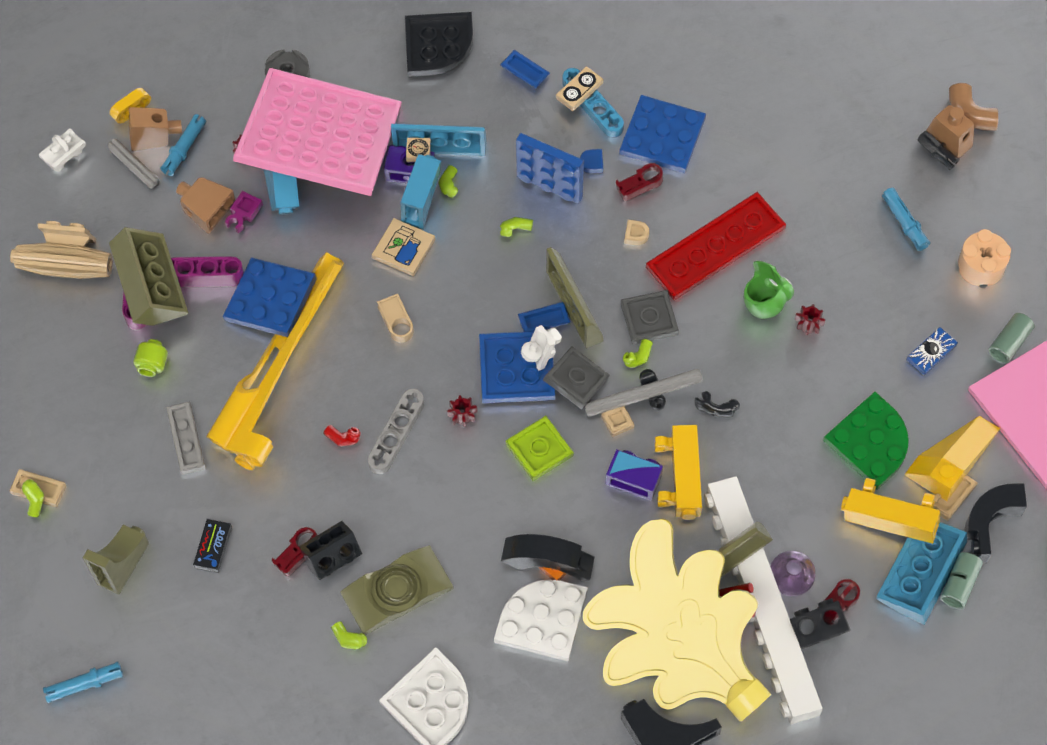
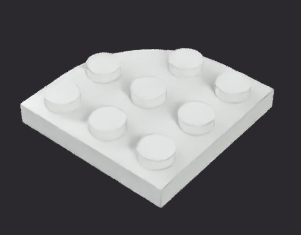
(542, 618)
(430, 700)

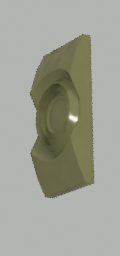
(396, 589)

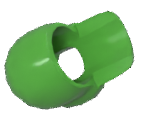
(763, 296)

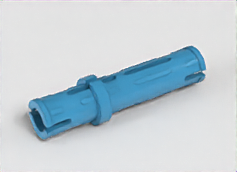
(178, 152)
(910, 226)
(95, 678)

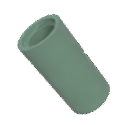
(1011, 338)
(961, 580)

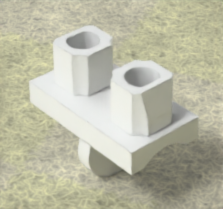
(62, 150)
(541, 346)

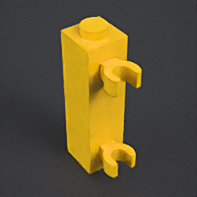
(686, 471)
(892, 514)

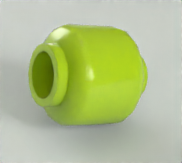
(150, 358)

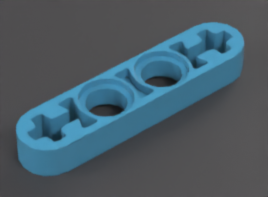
(595, 101)

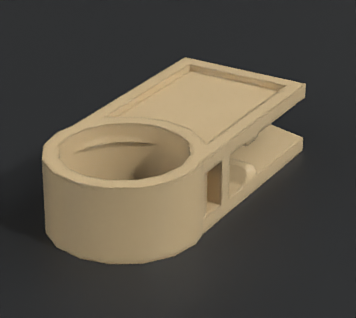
(394, 314)

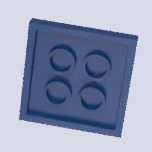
(662, 134)
(549, 168)
(270, 297)
(507, 374)

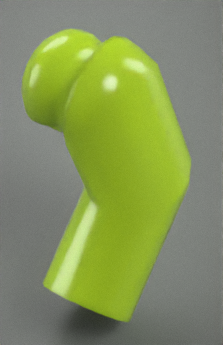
(446, 183)
(515, 223)
(638, 358)
(35, 497)
(347, 639)

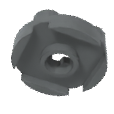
(294, 60)

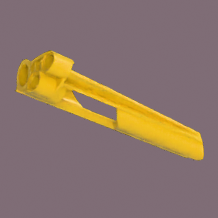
(239, 415)

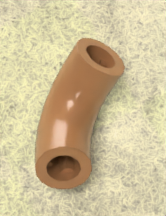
(983, 118)

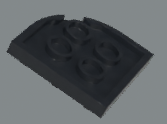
(437, 42)

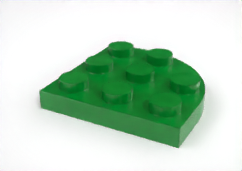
(871, 439)

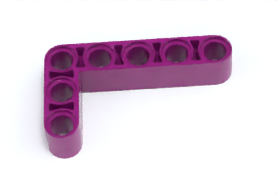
(197, 276)

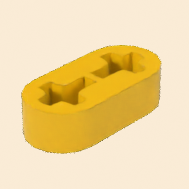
(138, 98)

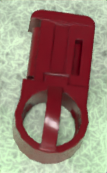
(637, 185)
(292, 556)
(832, 616)

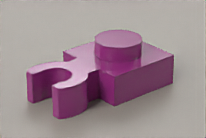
(243, 209)

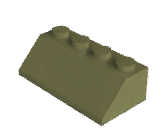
(147, 276)

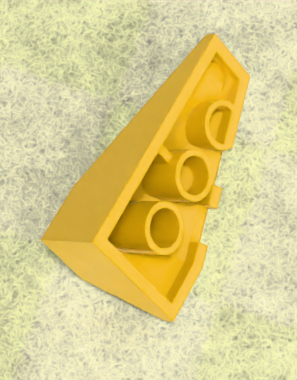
(948, 461)

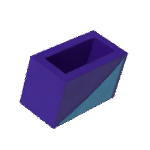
(634, 474)

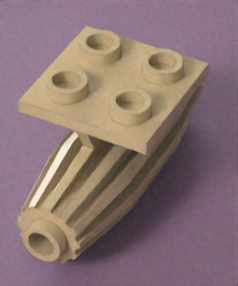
(63, 253)

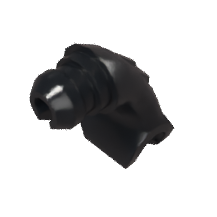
(648, 376)
(724, 410)

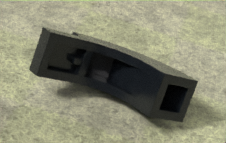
(995, 503)
(547, 551)

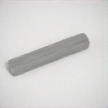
(133, 163)

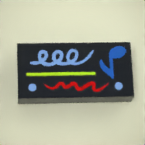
(212, 545)

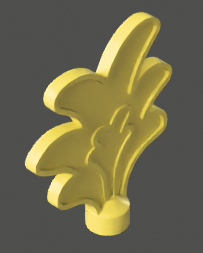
(681, 626)

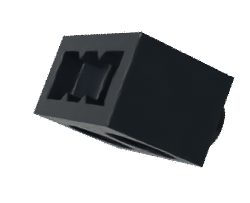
(330, 550)
(822, 630)

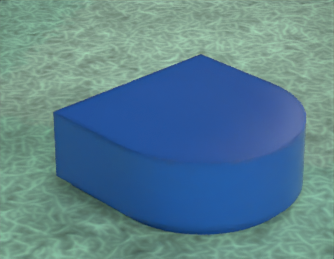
(592, 161)

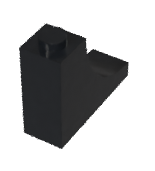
(652, 729)

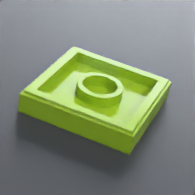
(539, 448)

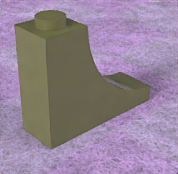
(117, 560)

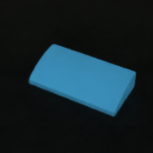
(444, 139)
(922, 573)

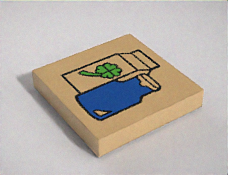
(403, 247)

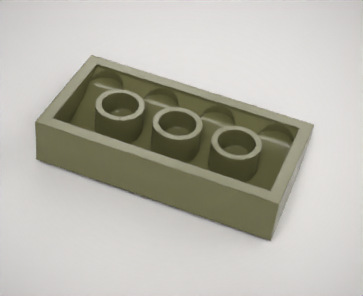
(572, 298)

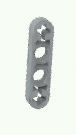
(396, 431)

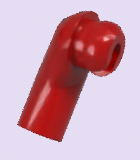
(347, 438)

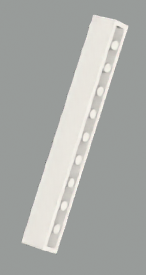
(771, 619)

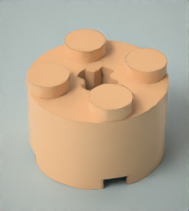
(984, 258)

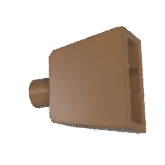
(150, 128)
(953, 129)
(205, 202)

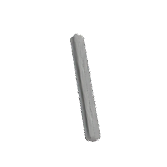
(643, 392)

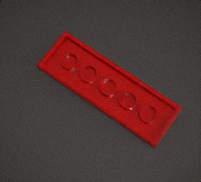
(715, 246)

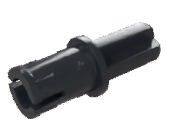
(937, 149)

